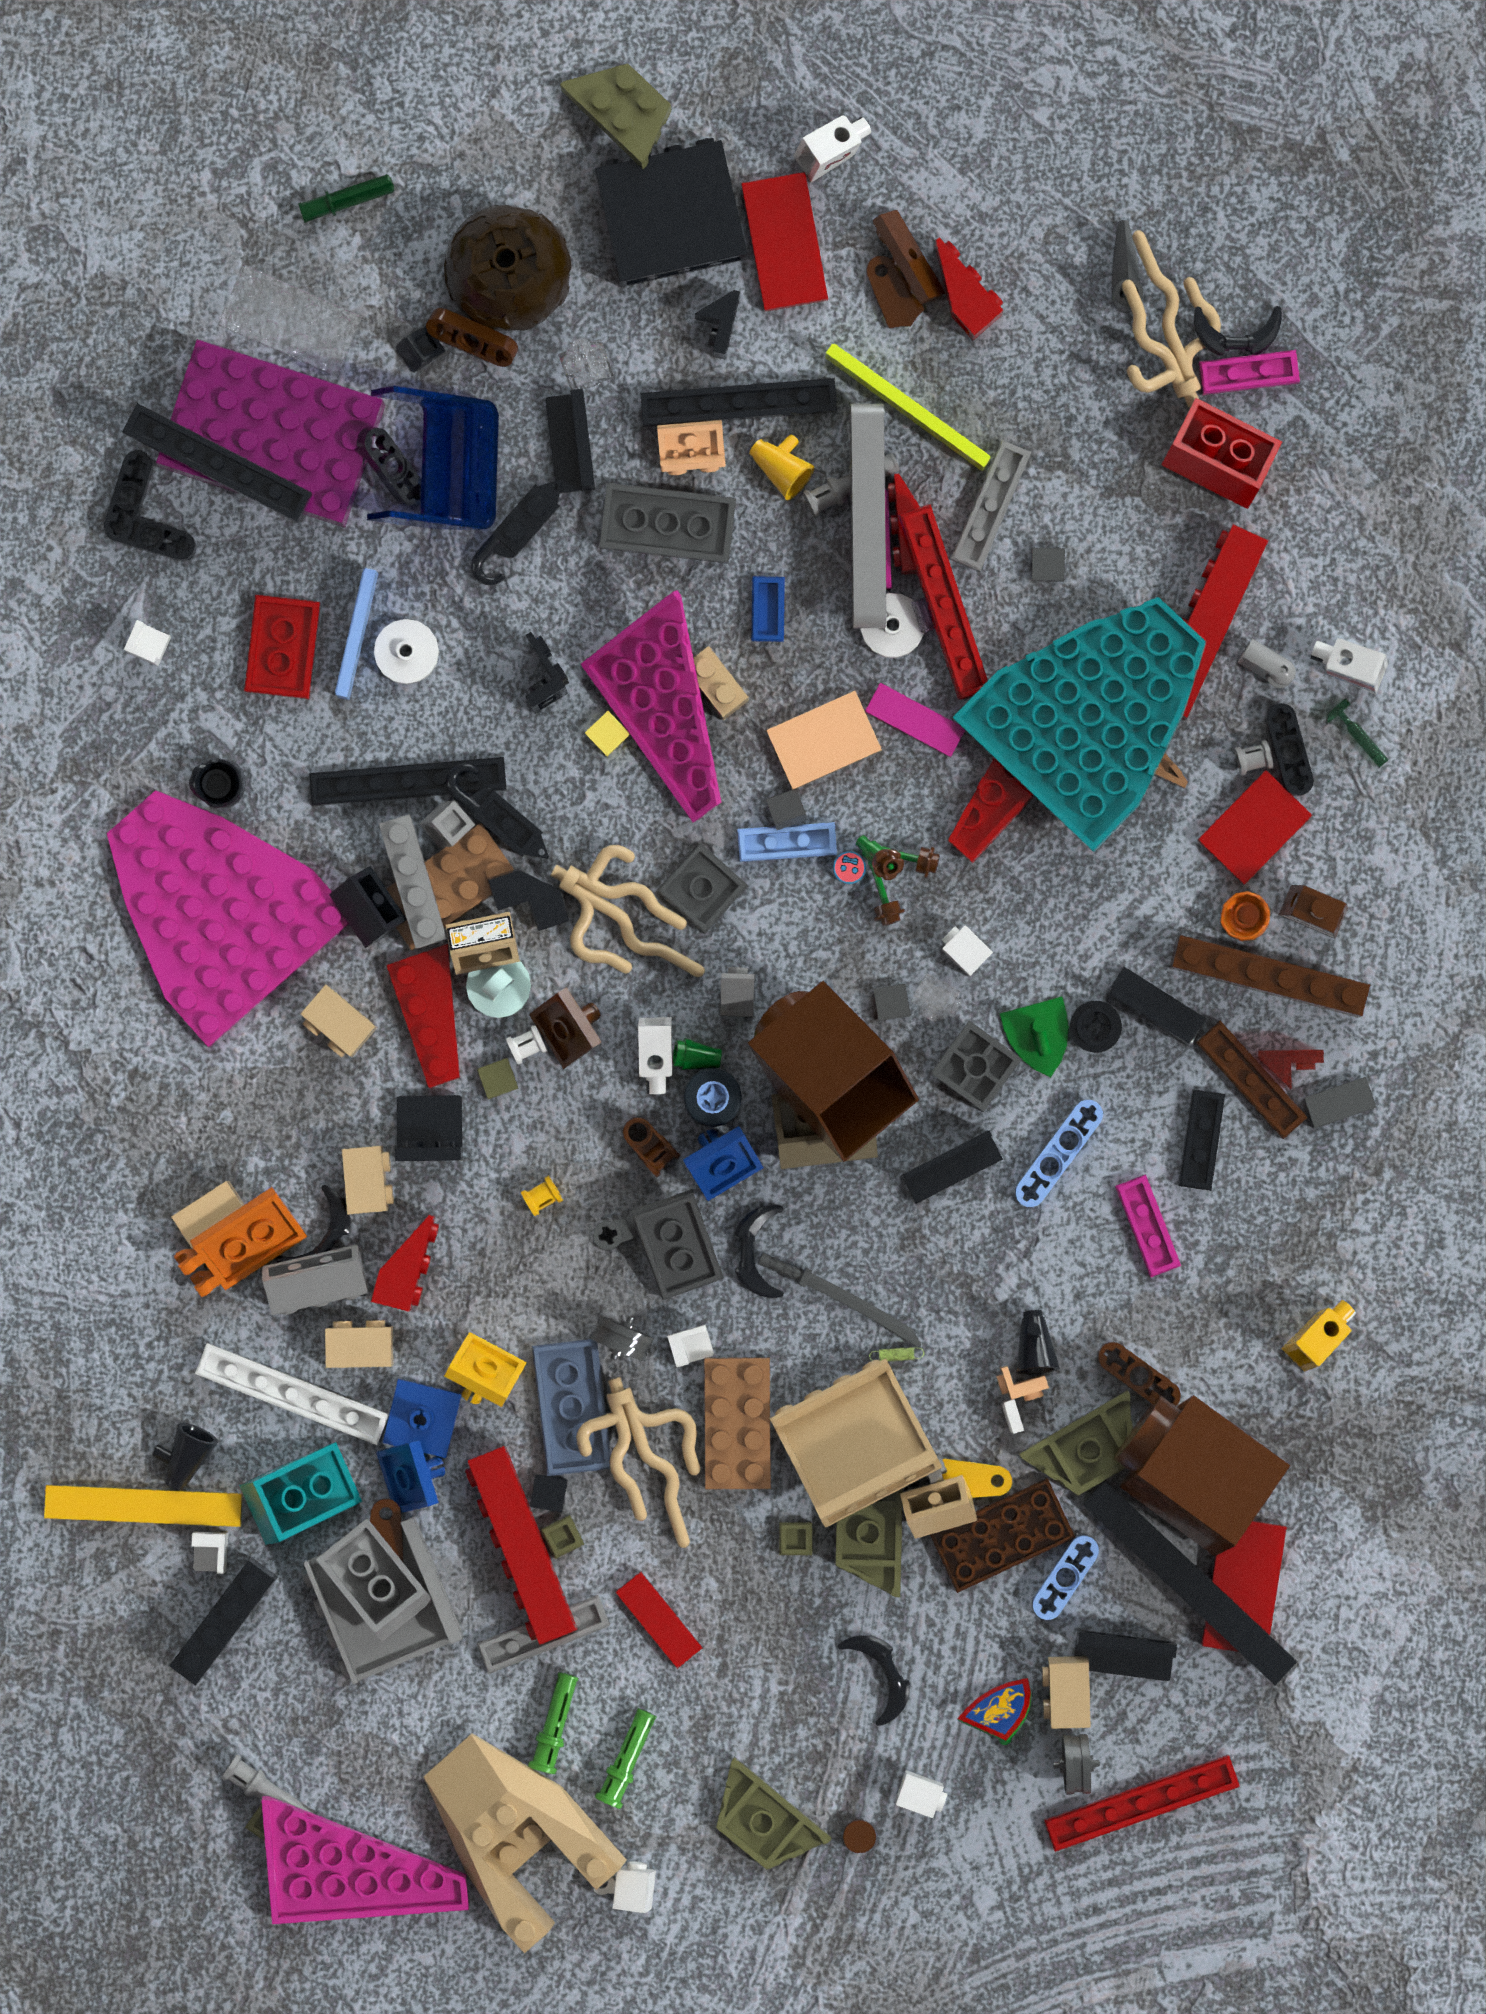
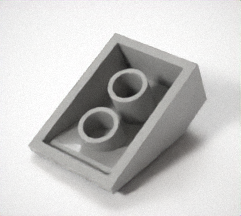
(374, 1580)

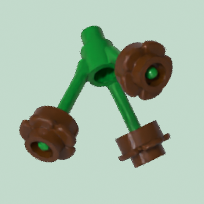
(887, 864)

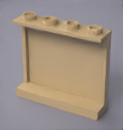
(855, 1442)

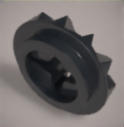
(1106, 1015)

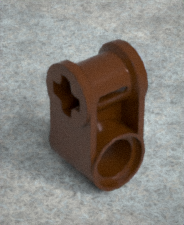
(651, 1147)

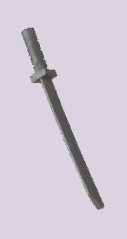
(805, 1278)

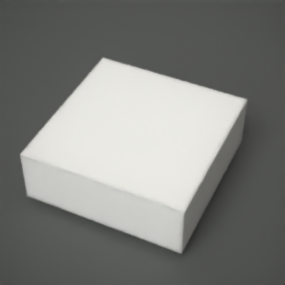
(1012, 1416)

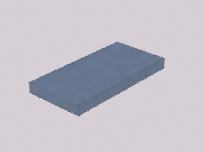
(567, 1397)

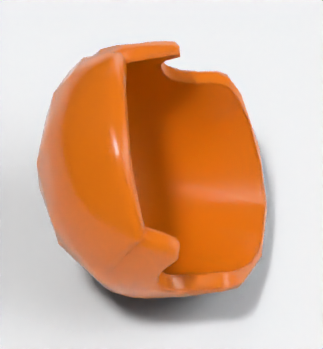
(1245, 916)

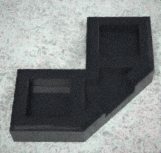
(519, 887)

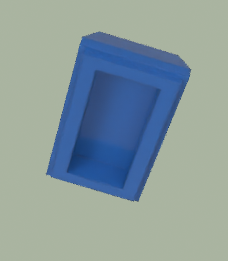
(768, 609)

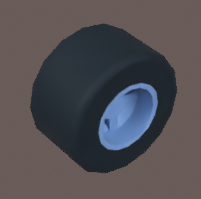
(712, 1097)

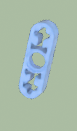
(1045, 1593)

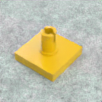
(484, 1370)

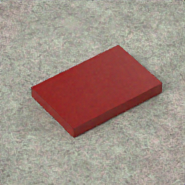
(282, 647)
(1254, 827)

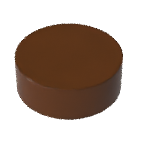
(859, 1836)

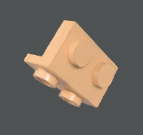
(691, 447)

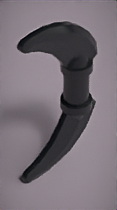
(1219, 343)
(339, 1224)
(746, 1270)
(898, 1687)

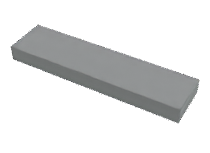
(990, 506)
(517, 1645)

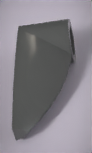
(1124, 266)

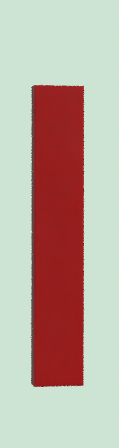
(943, 600)
(1141, 1803)

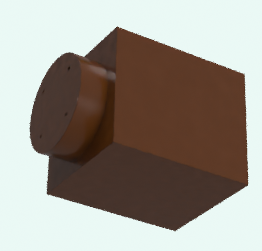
(831, 1068)
(1198, 1471)

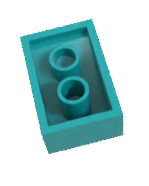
(300, 1494)

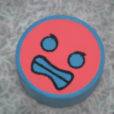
(849, 867)

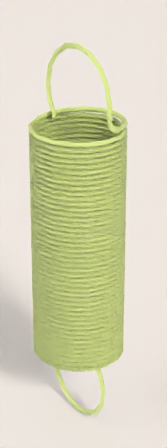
(897, 1354)

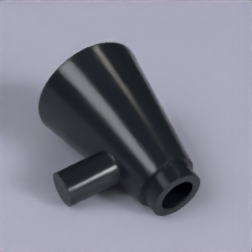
(1036, 1348)
(188, 1453)

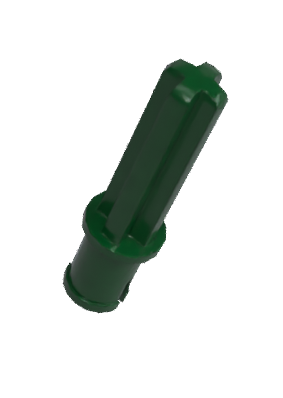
(346, 198)

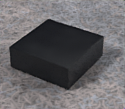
(548, 1493)

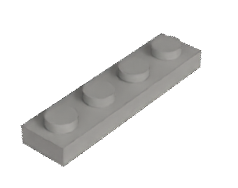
(413, 881)

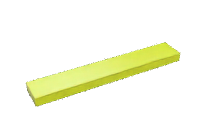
(907, 406)

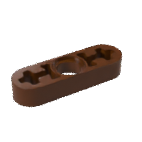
(501, 347)
(1123, 1354)

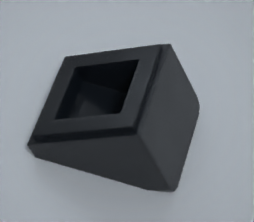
(419, 349)

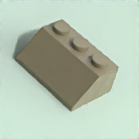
(801, 1145)

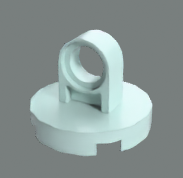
(499, 989)

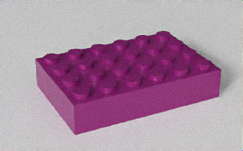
(279, 422)

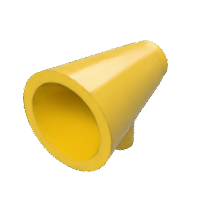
(783, 469)

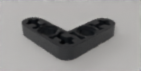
(137, 525)

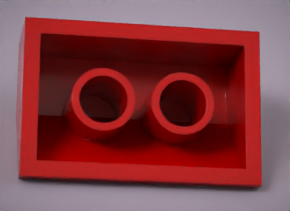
(1221, 453)

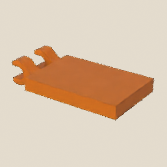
(241, 1243)

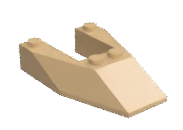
(501, 1818)

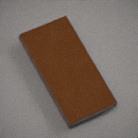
(1003, 1535)

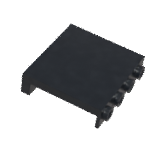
(672, 213)

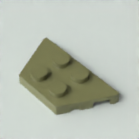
(622, 107)
(1086, 1448)
(872, 1543)
(764, 1820)

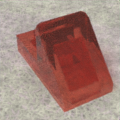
(1279, 1062)

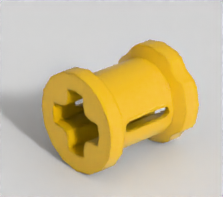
(542, 1196)

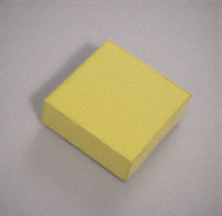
(607, 733)

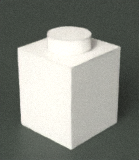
(965, 949)
(920, 1794)

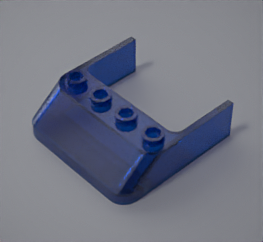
(456, 461)

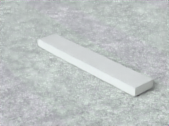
(292, 1394)

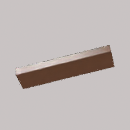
(1251, 1079)

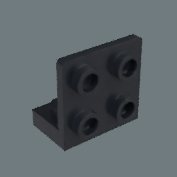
(545, 693)
(429, 1128)

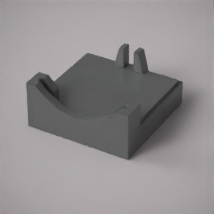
(976, 1066)

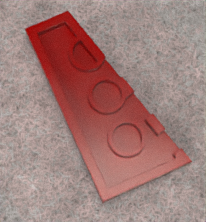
(989, 812)
(426, 1001)

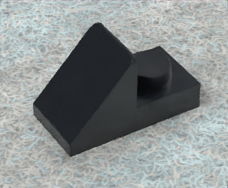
(721, 313)

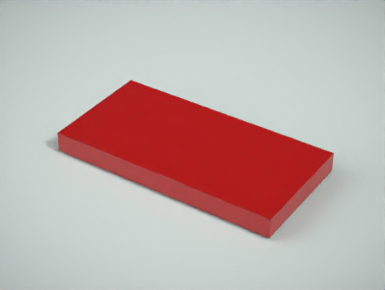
(784, 241)
(1249, 1577)

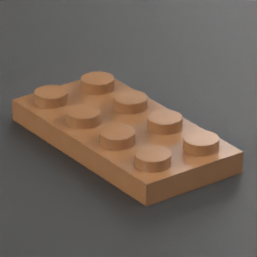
(459, 877)
(737, 1423)

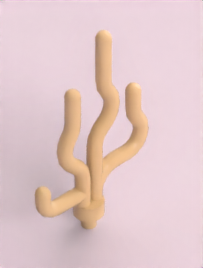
(1176, 359)
(588, 891)
(628, 1417)

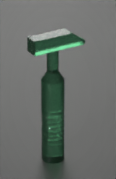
(1357, 733)

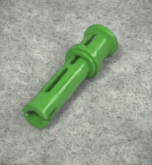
(550, 1738)
(621, 1772)

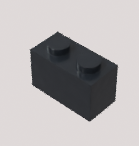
(367, 907)

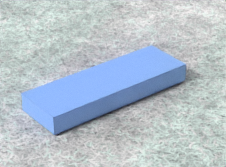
(787, 843)

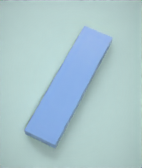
(356, 633)

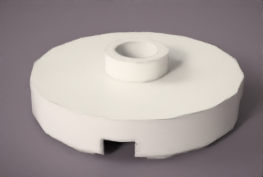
(898, 642)
(411, 668)

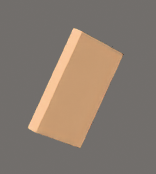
(824, 740)

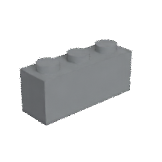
(314, 1280)

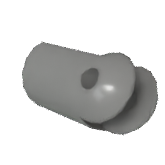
(1268, 664)

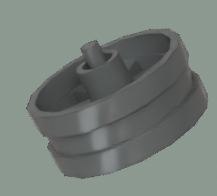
(622, 1338)
(1076, 1764)

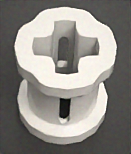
(526, 1044)

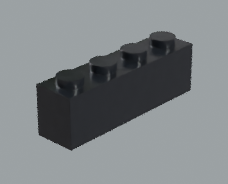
(223, 1621)

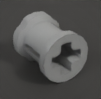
(1253, 757)

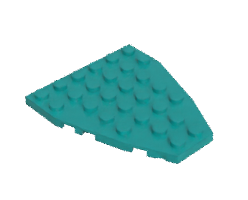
(1091, 714)

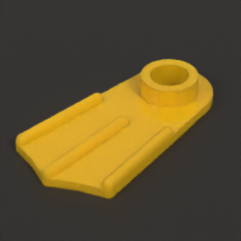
(978, 1477)

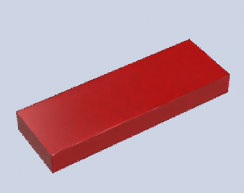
(659, 1619)

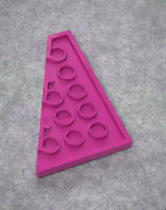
(655, 693)
(339, 1873)

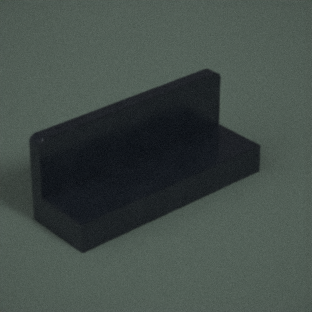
(570, 441)
(1156, 1006)
(952, 1167)
(1126, 1654)

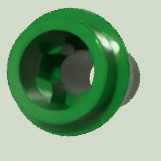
(694, 1055)

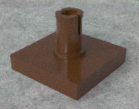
(567, 1026)

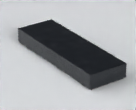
(1201, 1140)

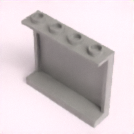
(358, 1645)

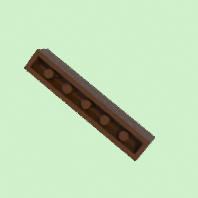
(1269, 976)

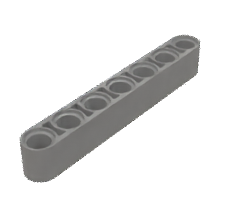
(867, 516)

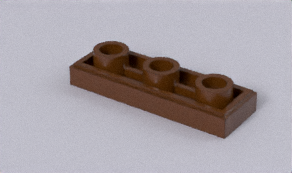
(908, 257)

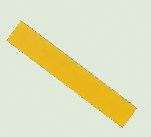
(143, 1505)

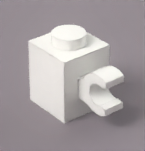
(631, 1887)

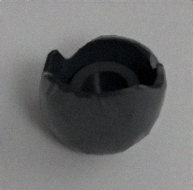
(218, 783)

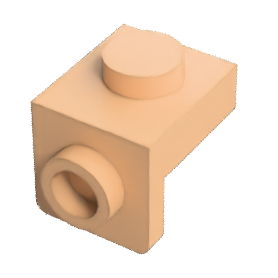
(1028, 1388)

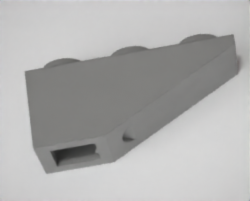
(737, 993)

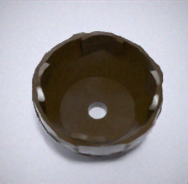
(513, 295)

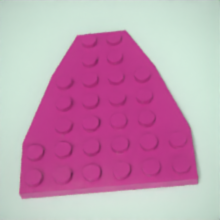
(217, 910)

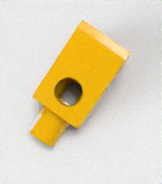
(1311, 1344)

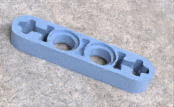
(1061, 1155)

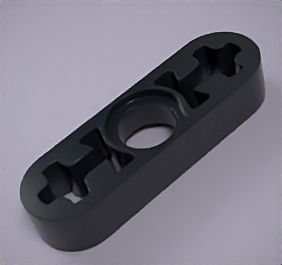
(379, 460)
(1275, 728)

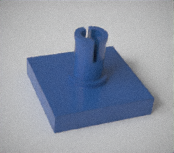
(722, 1162)
(422, 1415)
(410, 1475)

